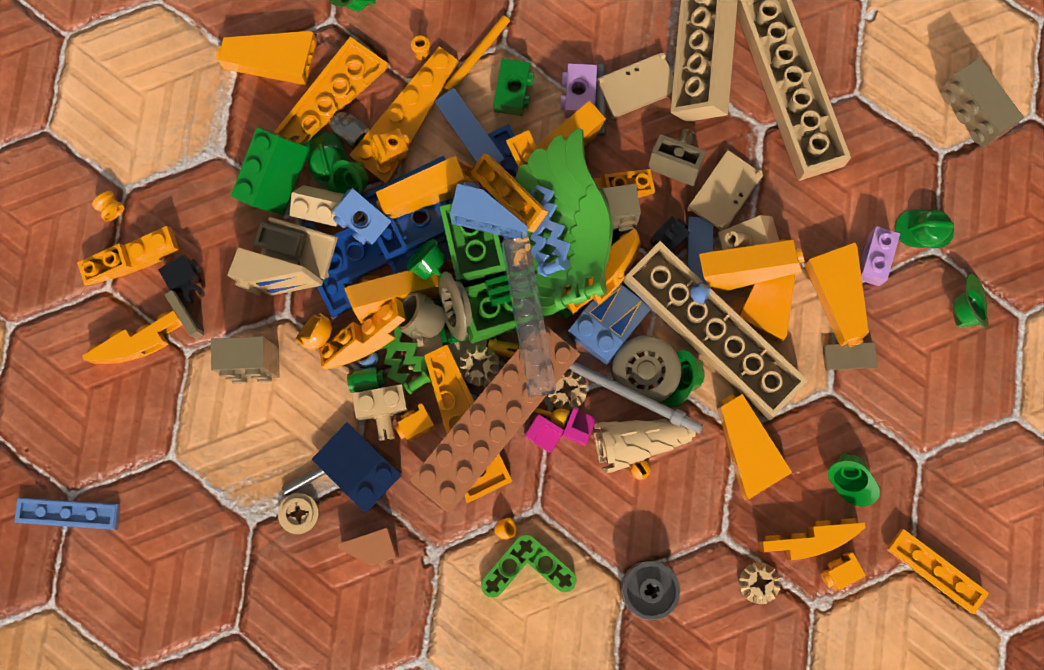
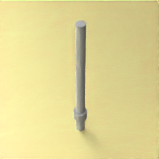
(677, 417)

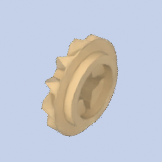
(490, 366)
(577, 396)
(289, 505)
(749, 577)

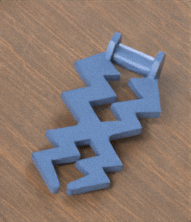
(562, 247)

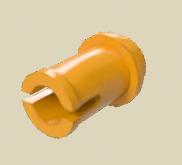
(421, 51)
(500, 347)

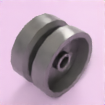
(665, 593)

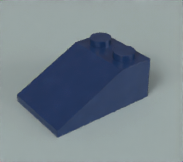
(356, 467)

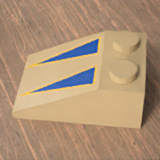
(269, 275)

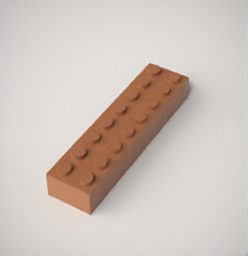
(486, 428)

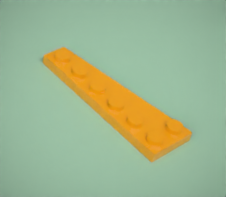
(336, 86)
(407, 111)
(453, 402)

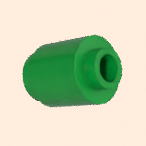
(365, 379)

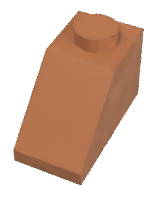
(372, 548)

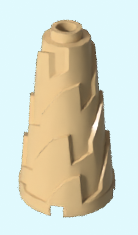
(636, 440)

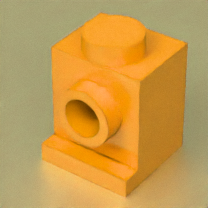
(387, 153)
(414, 424)
(842, 572)

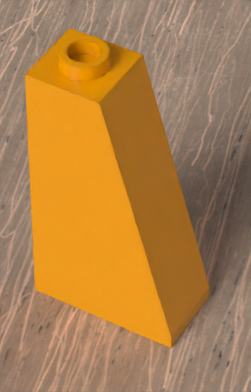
(271, 56)
(585, 118)
(425, 188)
(750, 265)
(840, 292)
(372, 295)
(769, 307)
(750, 447)

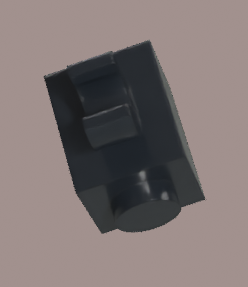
(671, 234)
(182, 276)

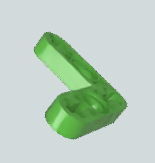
(532, 559)

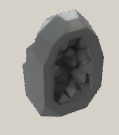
(348, 128)

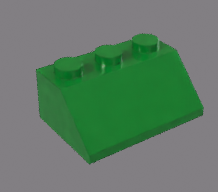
(270, 171)

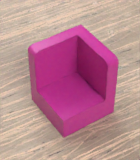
(579, 427)
(544, 433)

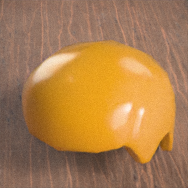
(315, 332)

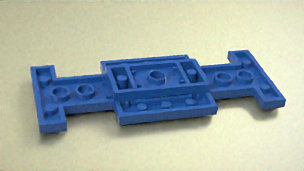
(354, 260)

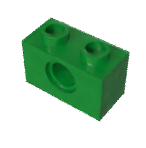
(512, 73)

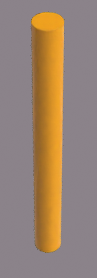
(477, 53)

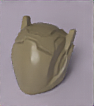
(422, 316)

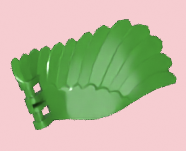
(582, 213)

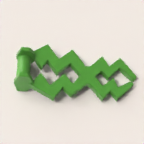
(410, 359)

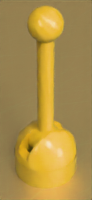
(558, 417)

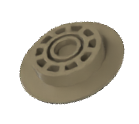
(455, 305)
(648, 369)

